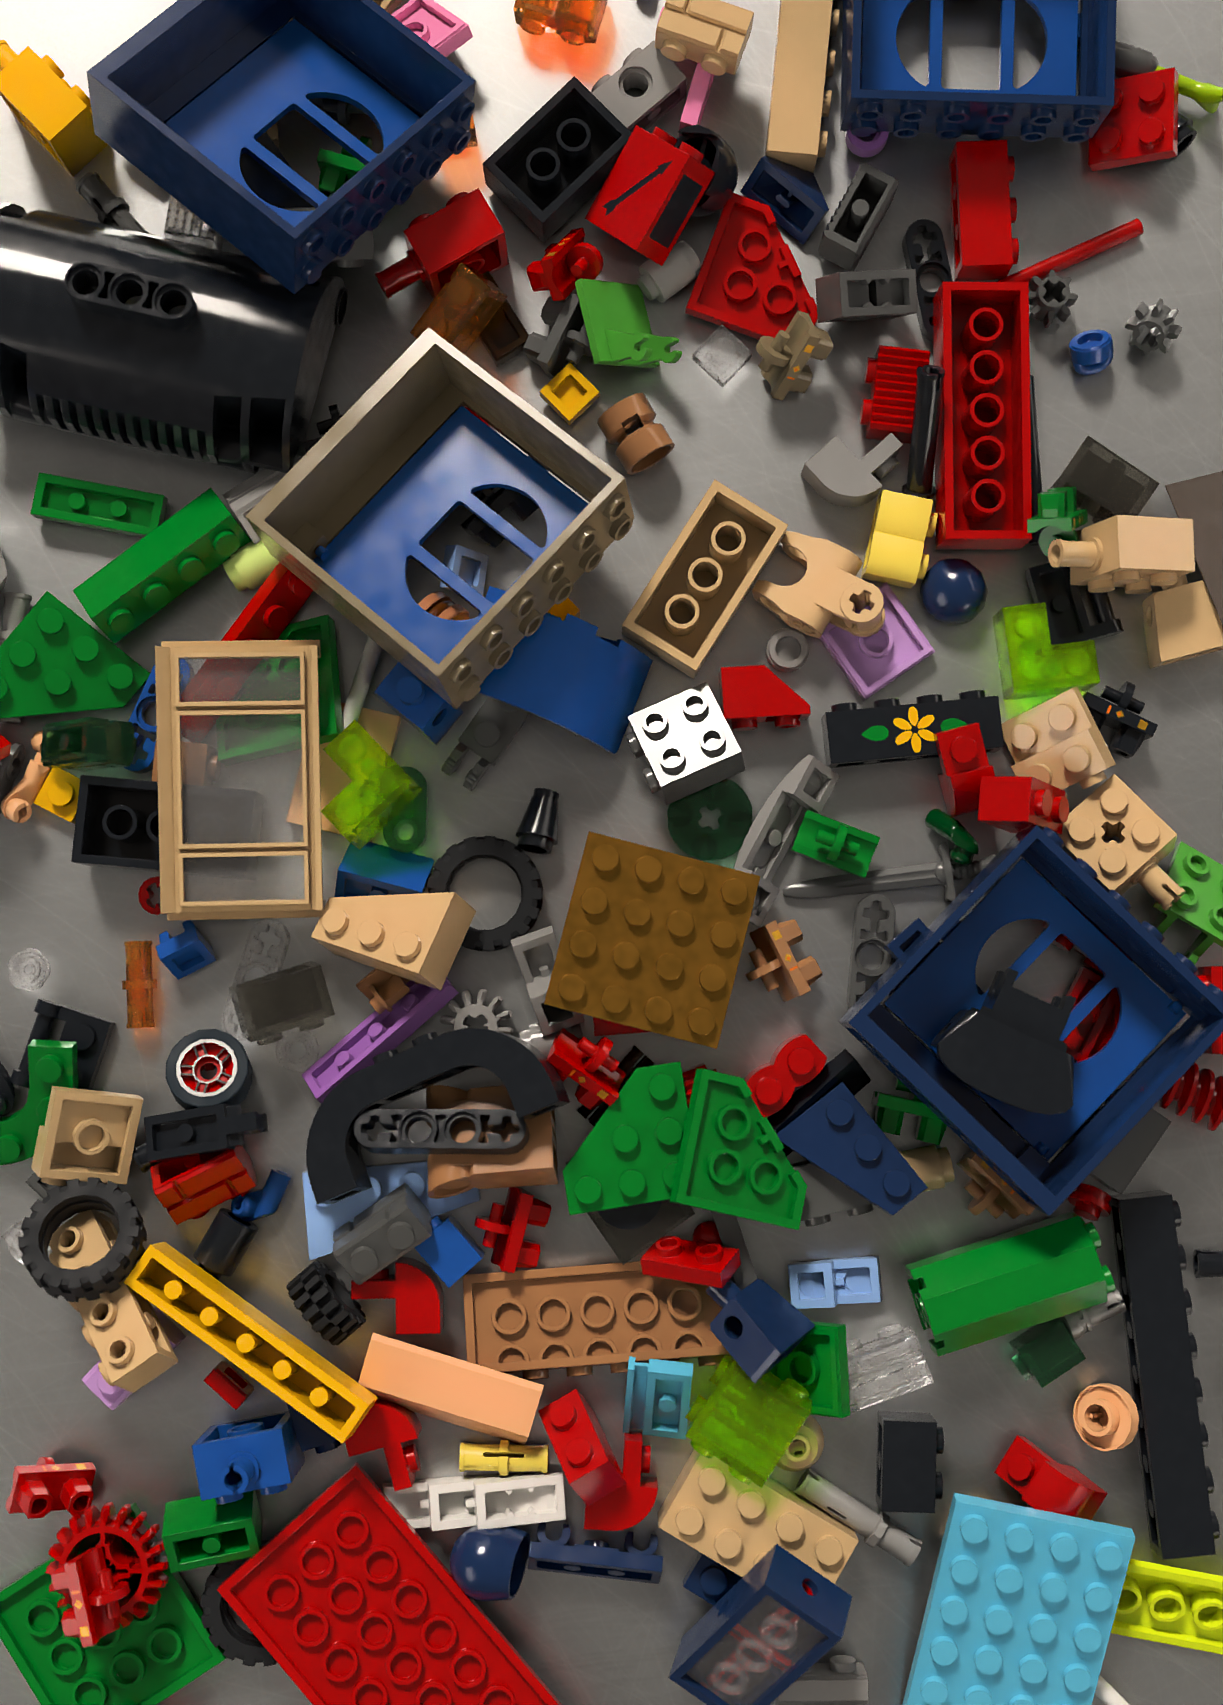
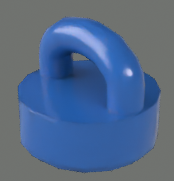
(1091, 351)

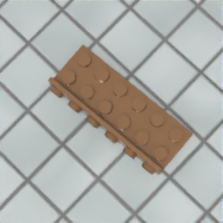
(585, 1320)

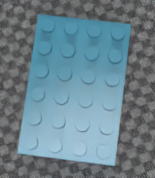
(1018, 1607)

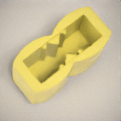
(898, 539)

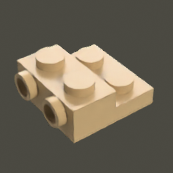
(1058, 743)
(87, 1136)

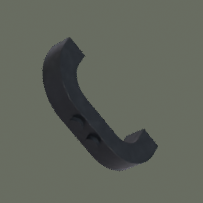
(334, 1152)

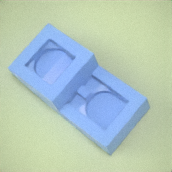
(835, 1282)

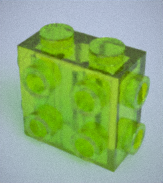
(747, 1421)

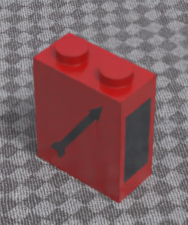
(651, 193)

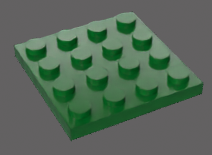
(126, 1666)

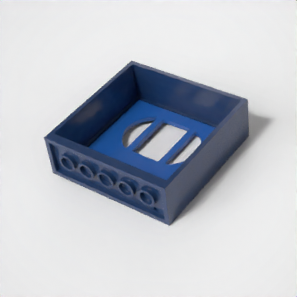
(222, 72)
(1039, 109)
(947, 984)

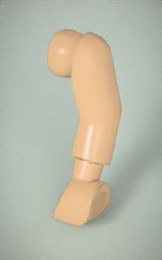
(18, 802)

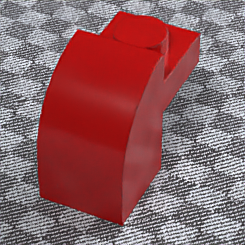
(963, 764)
(416, 1294)
(390, 1428)
(1047, 1483)
(631, 1501)

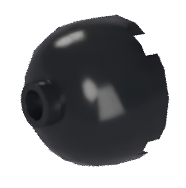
(718, 158)

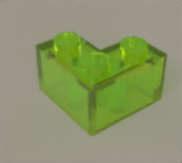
(1029, 661)
(377, 786)

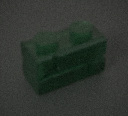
(88, 744)

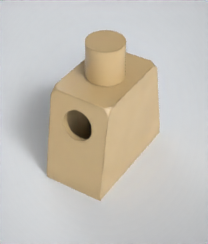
(1180, 623)

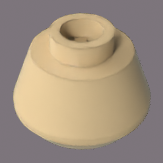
(806, 1449)

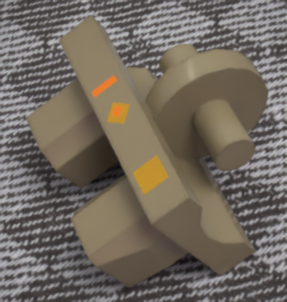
(788, 353)

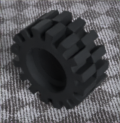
(326, 1303)

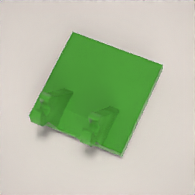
(620, 326)
(1202, 901)

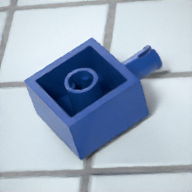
(247, 1457)

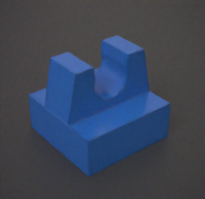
(185, 951)

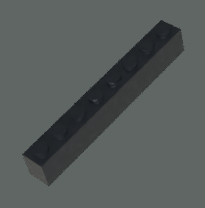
(1163, 1375)

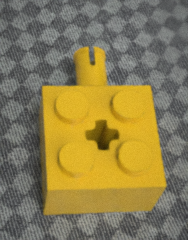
(49, 107)

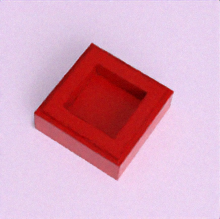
(229, 1384)

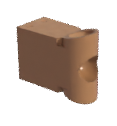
(461, 1172)

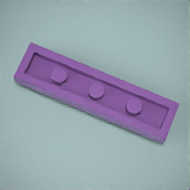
(375, 1036)

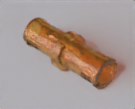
(139, 984)

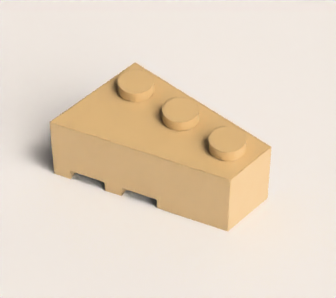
(398, 933)

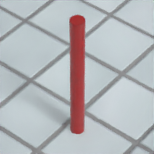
(1079, 252)

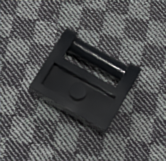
(1066, 608)
(88, 1030)

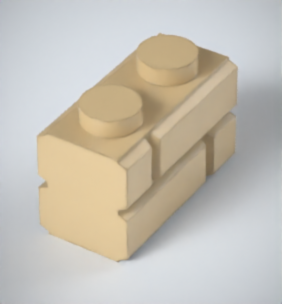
(704, 33)

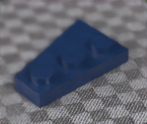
(852, 1148)

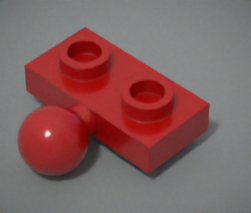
(694, 1261)

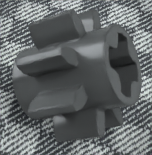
(1059, 290)
(1153, 327)

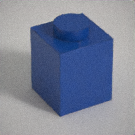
(450, 1250)

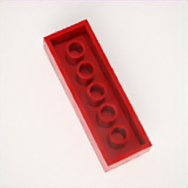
(983, 416)

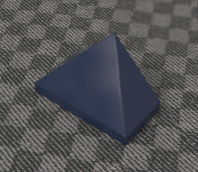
(790, 194)

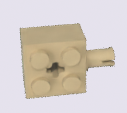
(1127, 553)
(1143, 841)

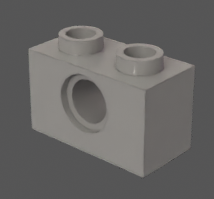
(650, 72)

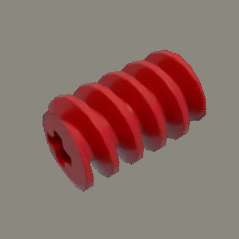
(1201, 1093)

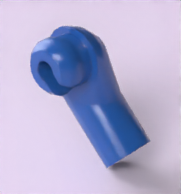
(264, 1201)

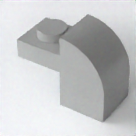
(844, 478)
(536, 959)

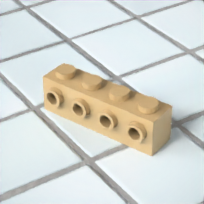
(120, 1322)

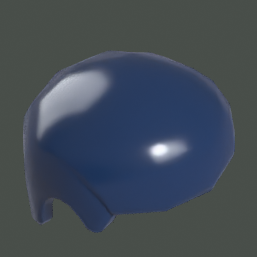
(953, 591)

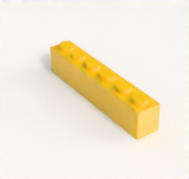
(251, 1340)

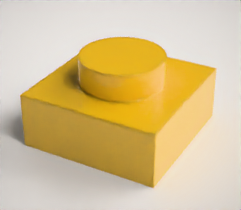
(569, 394)
(60, 794)

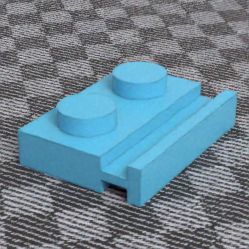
(658, 1397)

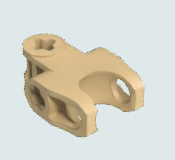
(826, 591)

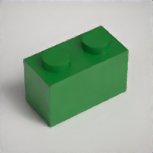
(210, 1533)

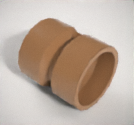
(643, 446)

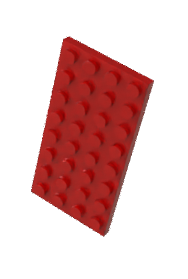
(371, 1611)

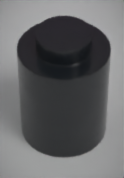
(224, 1244)

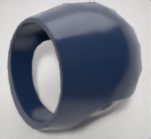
(490, 1562)

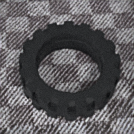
(527, 874)
(63, 1204)
(221, 1624)

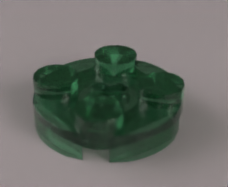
(705, 842)

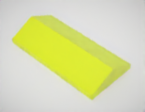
(1171, 1606)

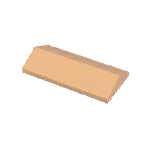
(451, 1389)

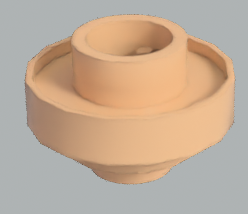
(1106, 1417)

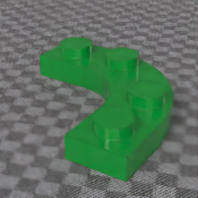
(49, 1065)

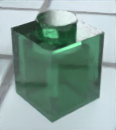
(1045, 1352)

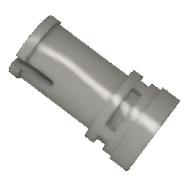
(1083, 1321)

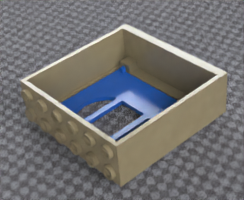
(392, 476)

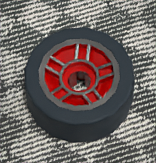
(202, 1052)

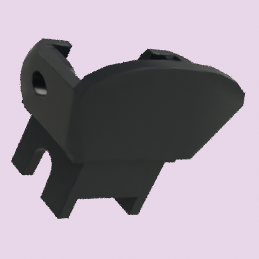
(1012, 1048)

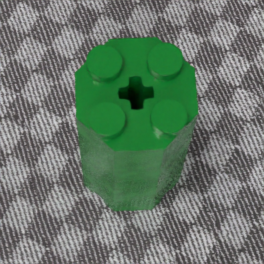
(1009, 1282)

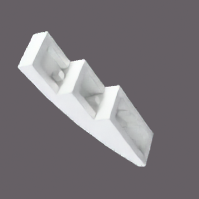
(481, 1500)

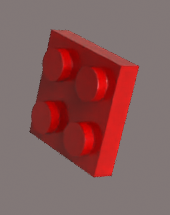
(1140, 124)

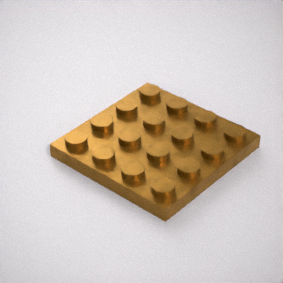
(652, 940)

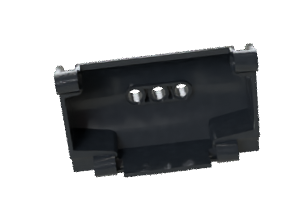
(209, 385)

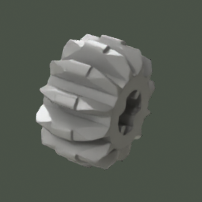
(476, 1011)

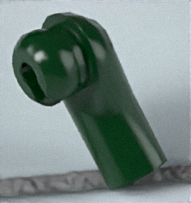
(955, 832)

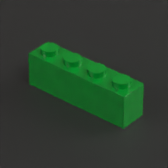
(161, 566)

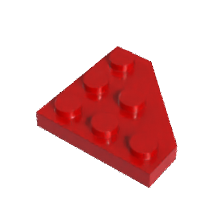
(749, 274)

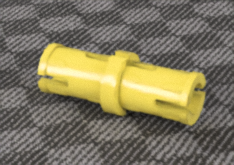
(504, 1457)

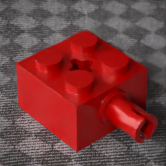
(441, 241)

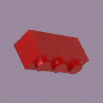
(982, 210)

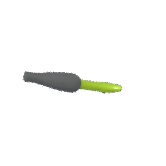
(1135, 61)

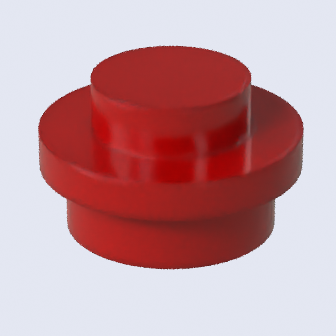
(1090, 1202)

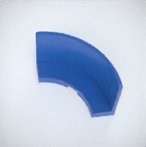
(572, 678)

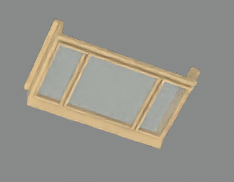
(239, 779)

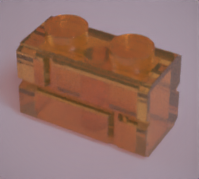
(462, 308)

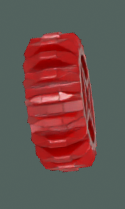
(111, 1529)

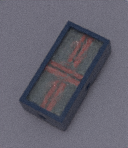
(762, 1633)

